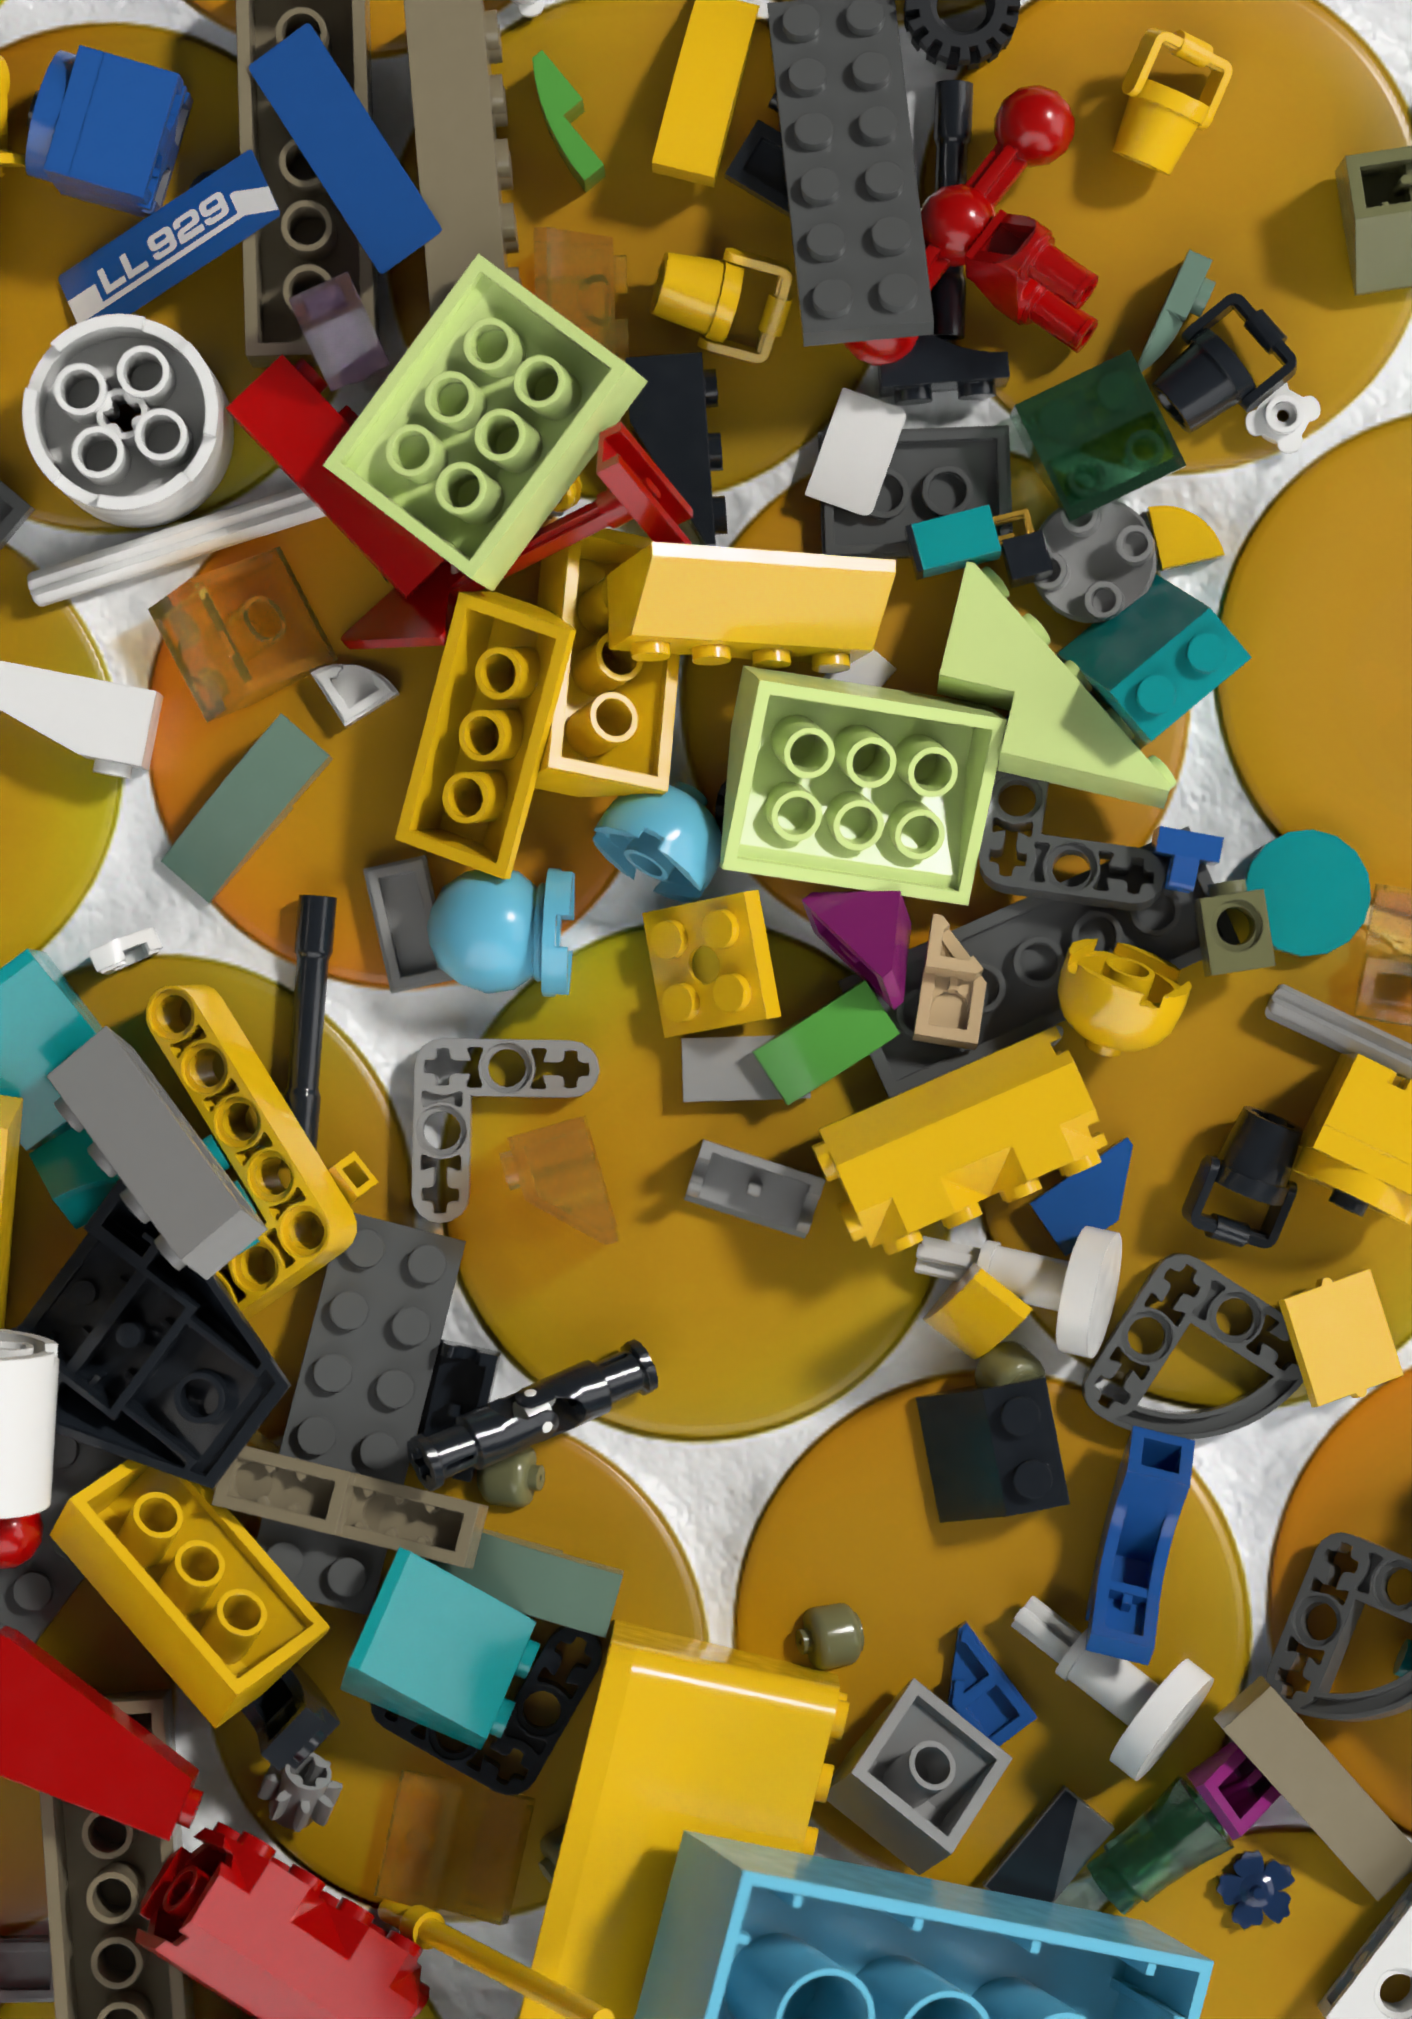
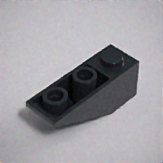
(673, 431)

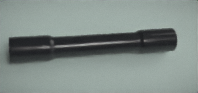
(952, 137)
(313, 950)

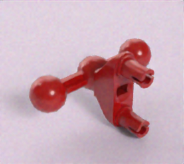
(1006, 253)

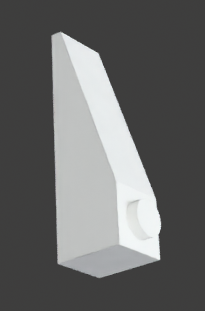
(85, 714)

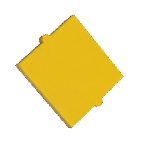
(1340, 1338)

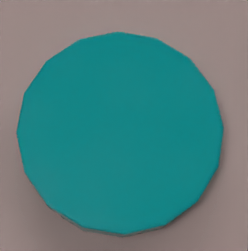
(1312, 891)

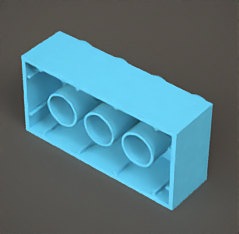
(837, 1939)

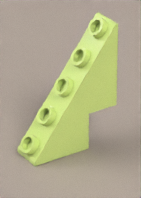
(1053, 722)

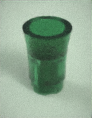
(1159, 1847)

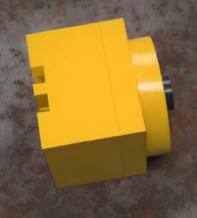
(1362, 1139)

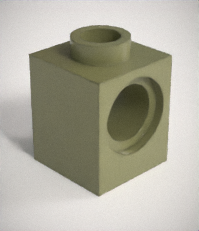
(1255, 950)

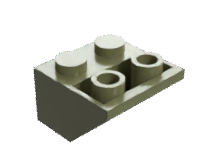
(1377, 218)

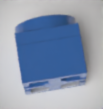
(107, 129)

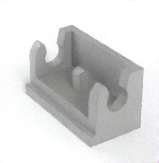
(754, 1189)

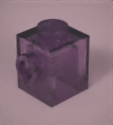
(339, 332)

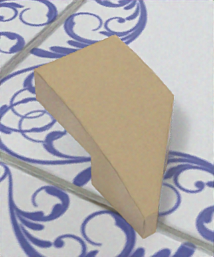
(949, 991)

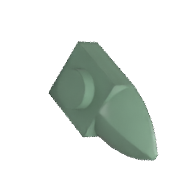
(1187, 295)

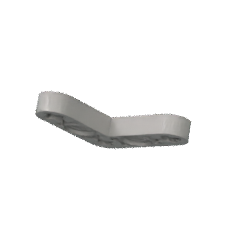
(457, 1100)

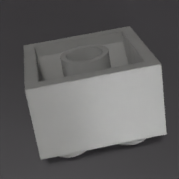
(917, 1777)

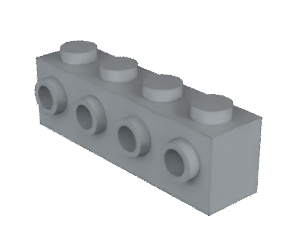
(155, 1154)

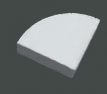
(353, 690)
(125, 951)

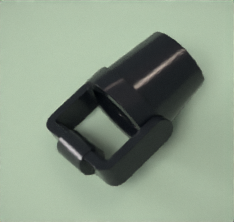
(1209, 374)
(1252, 1163)

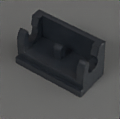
(459, 1383)

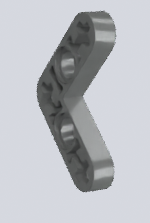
(1043, 851)

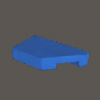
(1085, 1198)
(984, 1692)

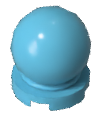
(504, 931)

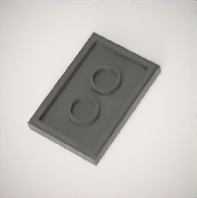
(927, 478)

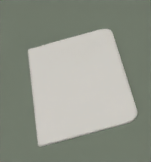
(856, 452)

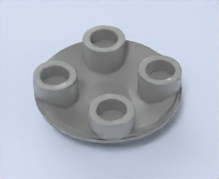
(1097, 562)

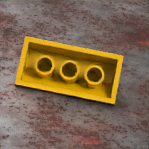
(747, 606)
(611, 711)
(486, 731)
(189, 1585)

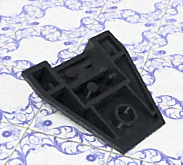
(152, 1353)

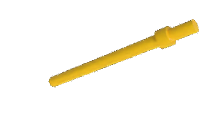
(430, 1931)

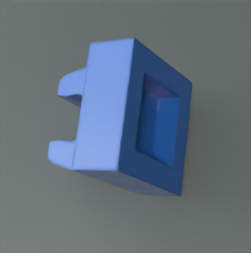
(1184, 854)

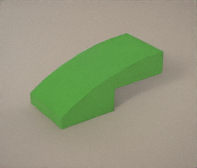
(560, 107)
(825, 1042)

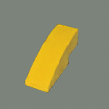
(704, 90)
(977, 1312)

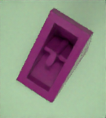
(868, 934)
(1233, 1789)

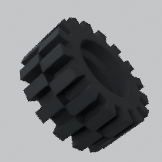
(961, 47)

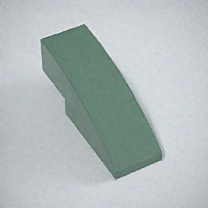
(246, 808)
(543, 1582)

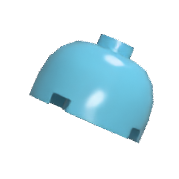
(664, 838)

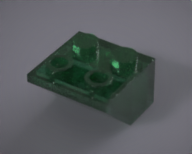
(1097, 436)

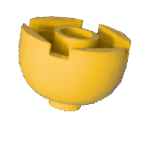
(1120, 997)

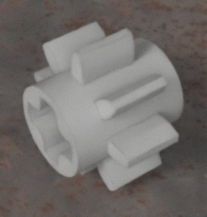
(300, 1794)

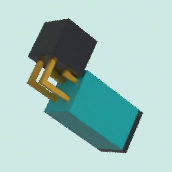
(971, 536)

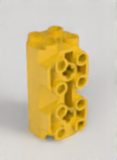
(960, 1141)

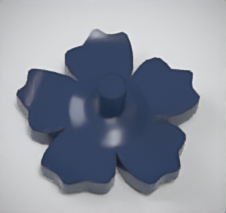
(1256, 1889)

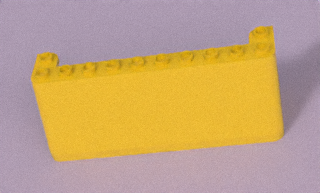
(676, 1745)

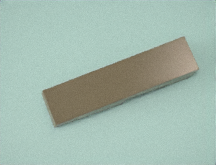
(353, 1506)
(1317, 1787)

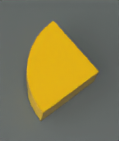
(1181, 537)

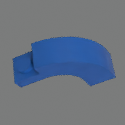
(1136, 1544)

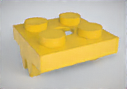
(745, 981)

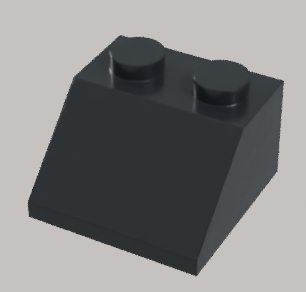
(992, 1450)

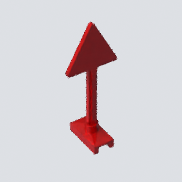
(634, 491)

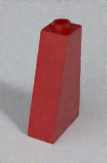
(84, 1747)

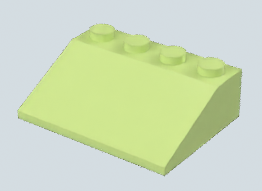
(485, 423)
(858, 785)

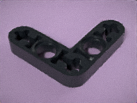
(532, 1740)

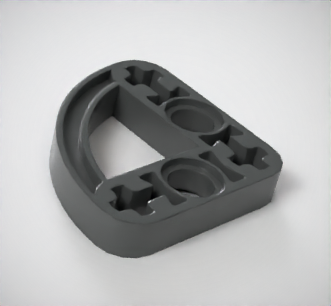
(1200, 1311)
(1364, 1586)

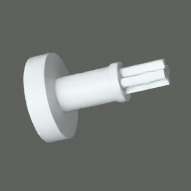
(1077, 1288)
(1150, 1710)

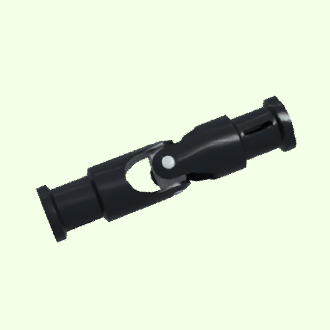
(526, 1417)

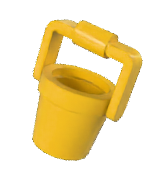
(1161, 119)
(706, 294)

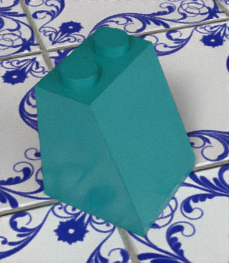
(1156, 658)
(39, 1030)
(440, 1652)

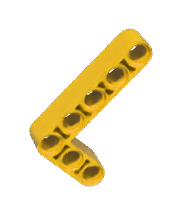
(257, 1155)

